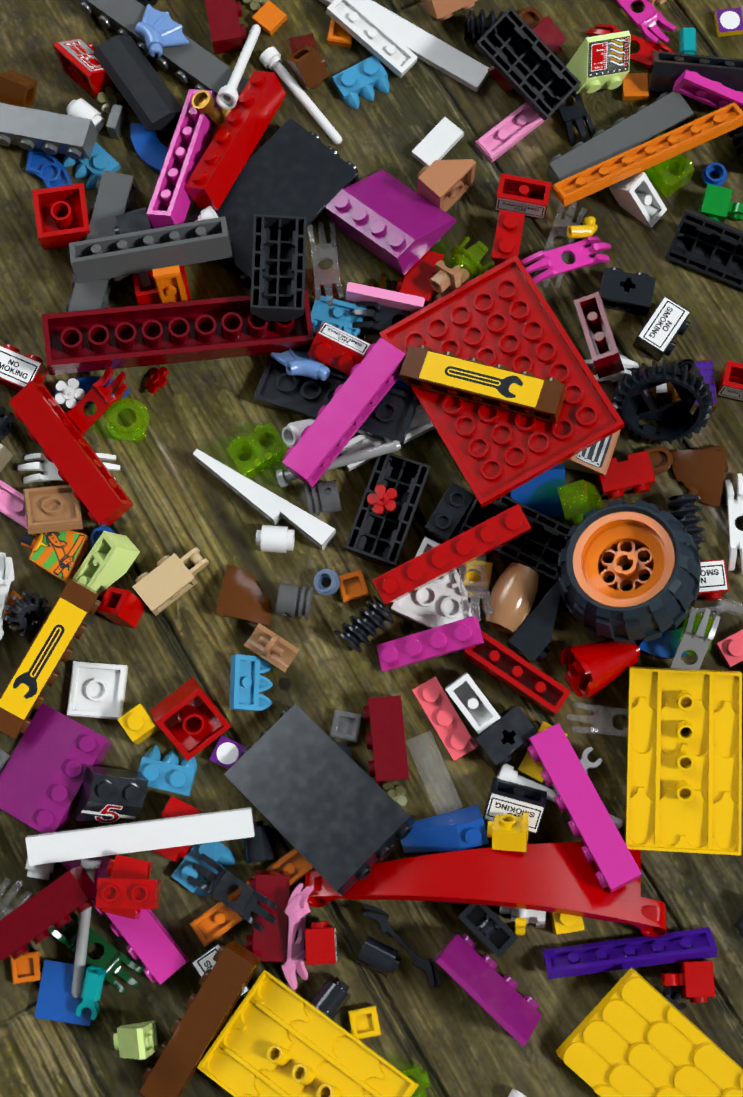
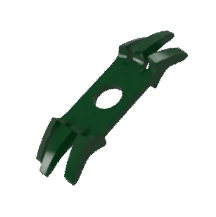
(109, 961)

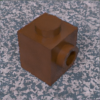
(308, 67)
(17, 89)

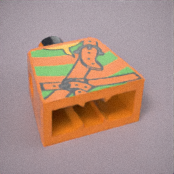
(57, 552)

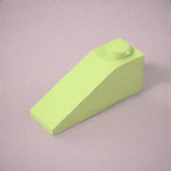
(107, 561)
(136, 1040)

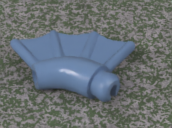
(159, 31)
(302, 365)

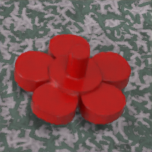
(156, 379)
(383, 499)

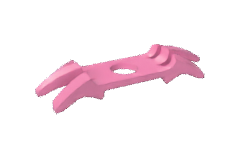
(296, 911)

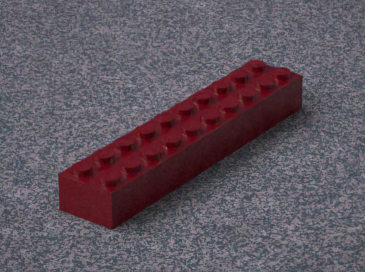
(167, 334)

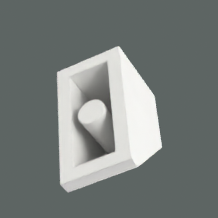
(639, 198)
(472, 703)

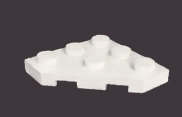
(436, 602)

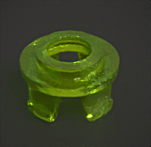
(471, 258)
(135, 432)

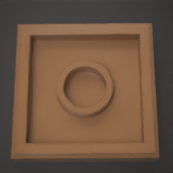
(51, 509)

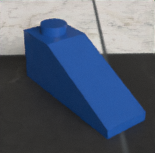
(447, 832)

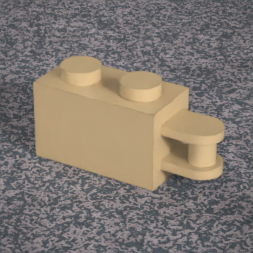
(169, 580)

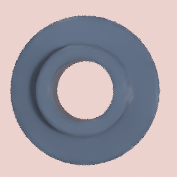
(319, 582)

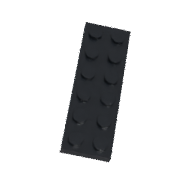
(306, 397)

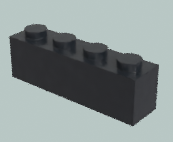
(668, 67)

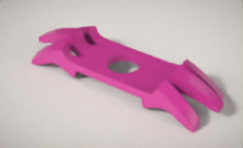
(648, 19)
(552, 259)

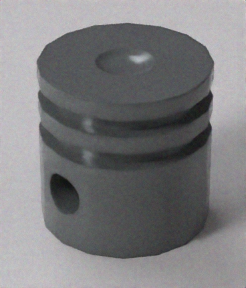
(323, 498)
(294, 601)

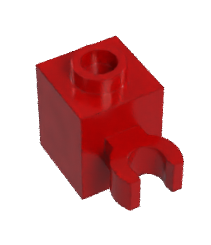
(121, 607)
(695, 980)

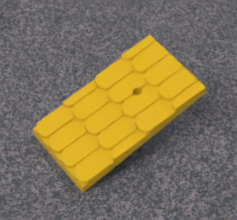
(688, 784)
(647, 1048)
(292, 1049)

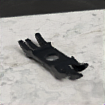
(576, 115)
(382, 317)
(219, 889)
(427, 964)

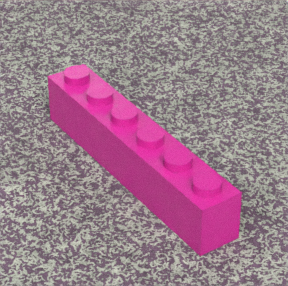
(189, 143)
(345, 412)
(584, 807)
(145, 935)

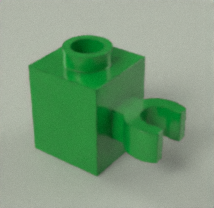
(717, 204)

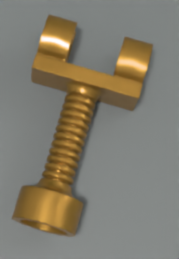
(204, 104)

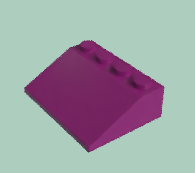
(389, 219)
(48, 770)
(489, 988)

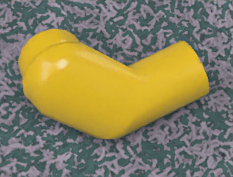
(582, 231)

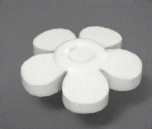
(69, 392)

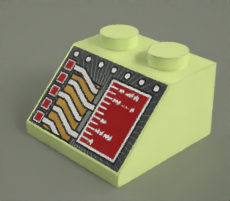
(601, 62)

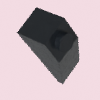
(536, 631)

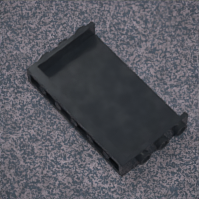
(285, 178)
(319, 799)

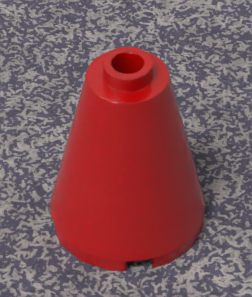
(596, 665)

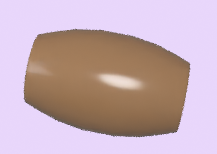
(513, 597)

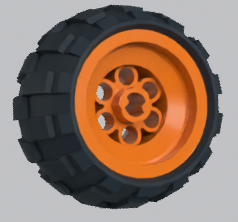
(621, 537)

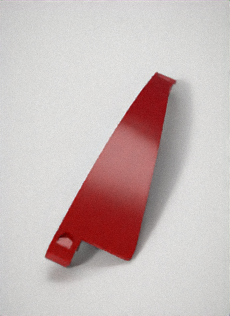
(541, 879)

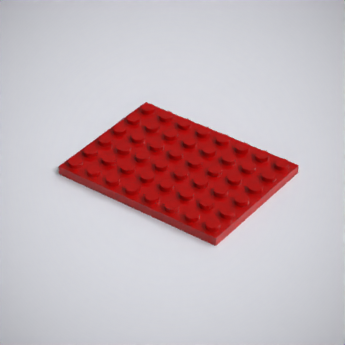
(507, 324)

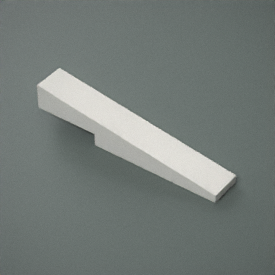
(268, 503)

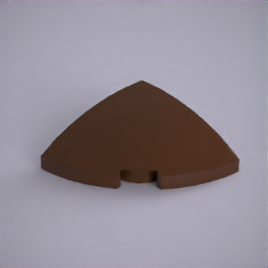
(700, 473)
(243, 598)

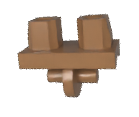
(448, 279)
(272, 648)

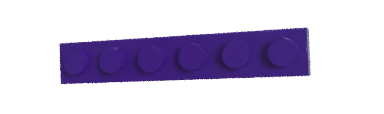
(629, 953)

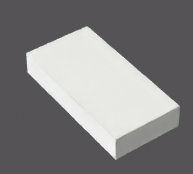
(437, 142)

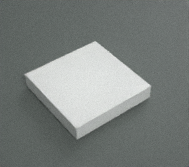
(97, 690)

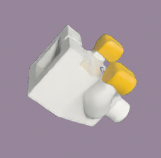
(523, 917)

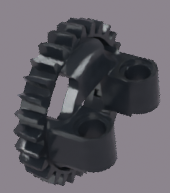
(636, 400)

